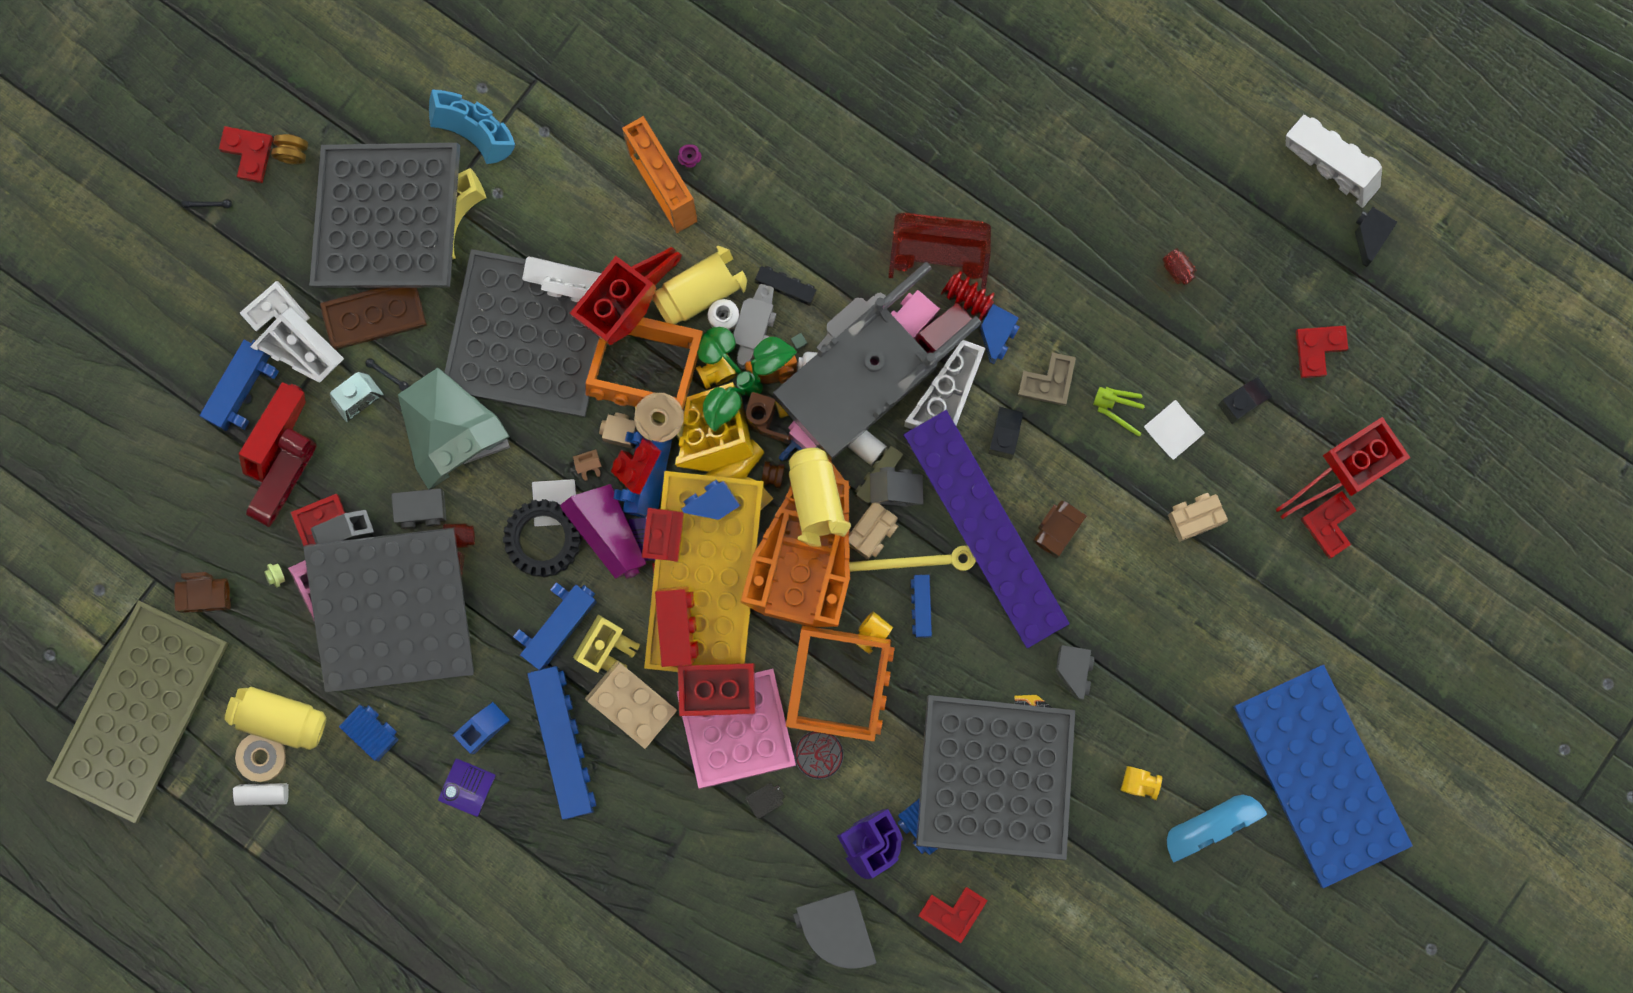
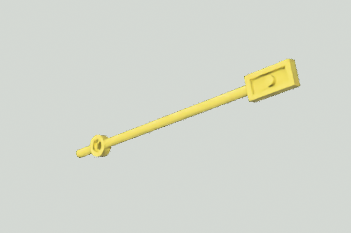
(917, 561)

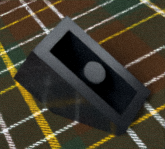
(1372, 233)
(1244, 400)
(1006, 433)

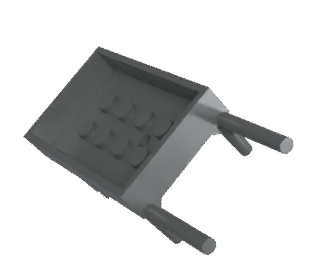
(839, 388)

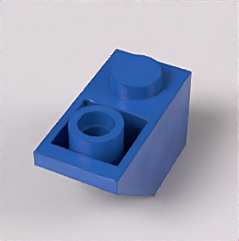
(996, 330)
(712, 504)
(481, 728)

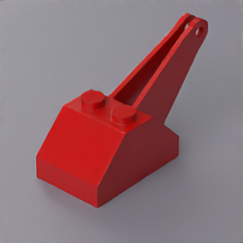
(622, 295)
(1358, 462)

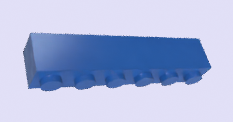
(560, 742)

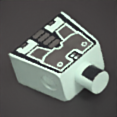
(355, 395)

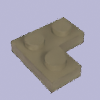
(1053, 387)

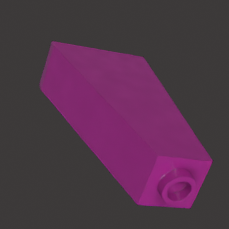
(605, 530)

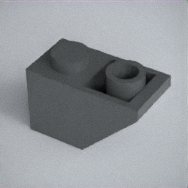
(343, 527)
(1073, 669)

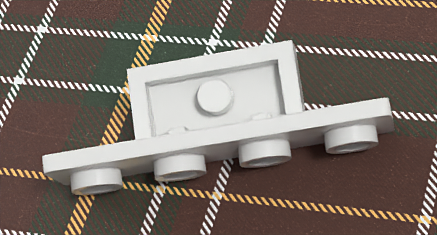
(559, 278)

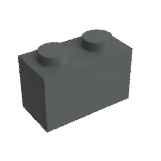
(896, 488)
(419, 508)

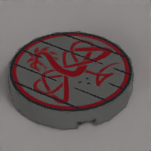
(819, 755)

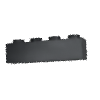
(784, 285)

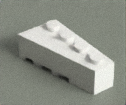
(1335, 158)
(950, 386)

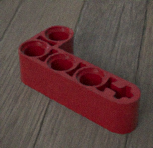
(282, 477)

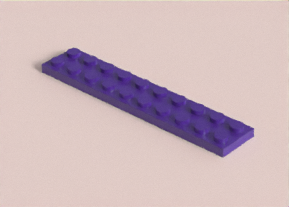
(986, 529)

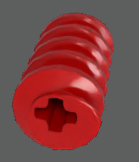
(969, 295)

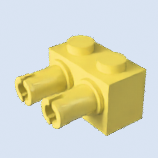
(599, 642)

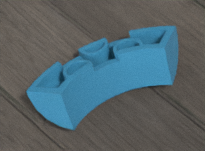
(473, 122)
(1213, 824)

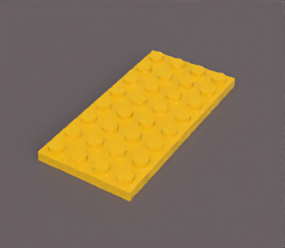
(713, 565)

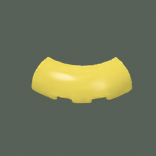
(468, 194)

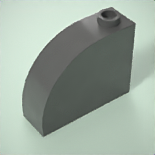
(837, 930)

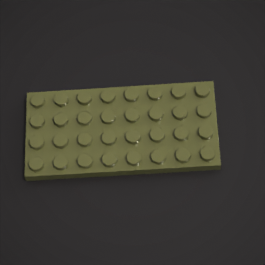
(137, 712)

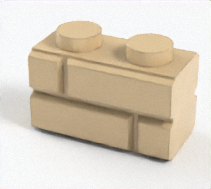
(1197, 517)
(871, 531)

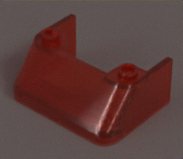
(941, 242)

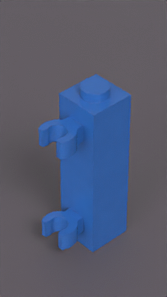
(235, 385)
(650, 495)
(558, 627)

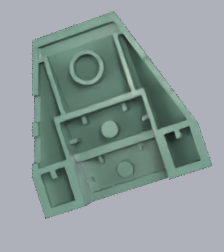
(446, 426)

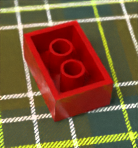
(676, 626)
(716, 689)

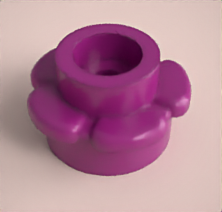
(689, 149)

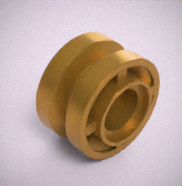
(289, 149)

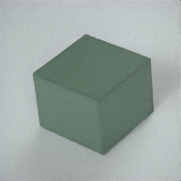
(799, 341)

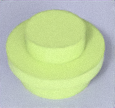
(274, 575)

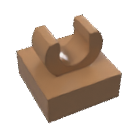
(587, 461)

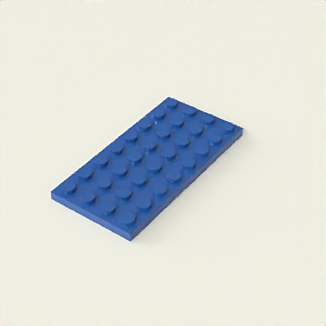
(1322, 776)

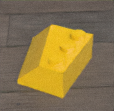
(707, 449)

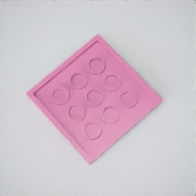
(741, 744)

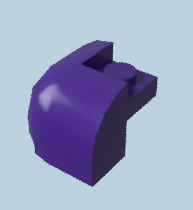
(872, 844)

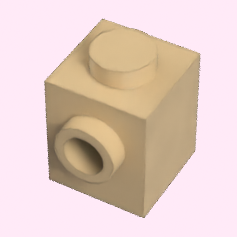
(615, 429)

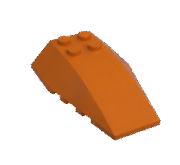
(797, 579)

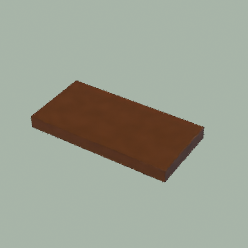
(372, 315)

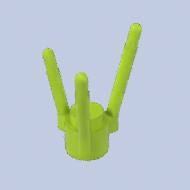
(1106, 399)

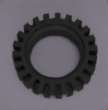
(512, 539)

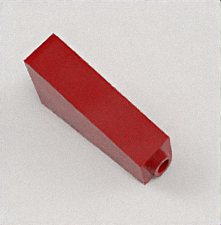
(262, 444)

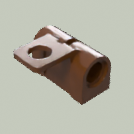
(763, 405)
(1058, 528)
(201, 593)

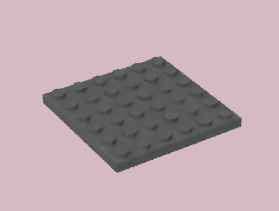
(385, 215)
(518, 341)
(389, 609)
(996, 778)

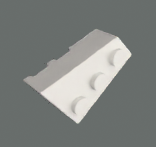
(299, 346)

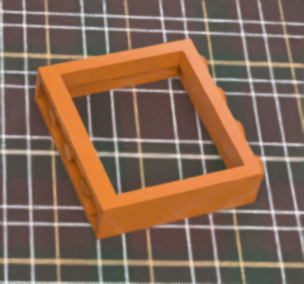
(660, 174)
(655, 331)
(879, 700)

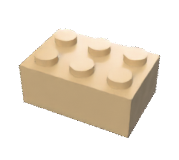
(630, 704)

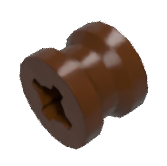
(773, 474)

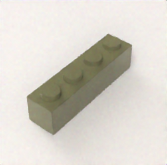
(890, 458)

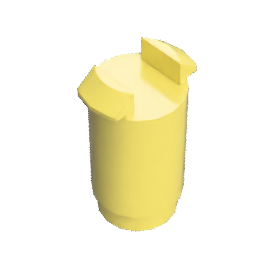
(698, 288)
(816, 496)
(276, 718)

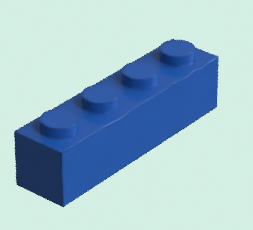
(922, 606)

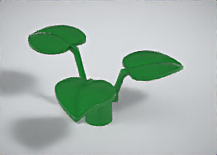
(769, 356)

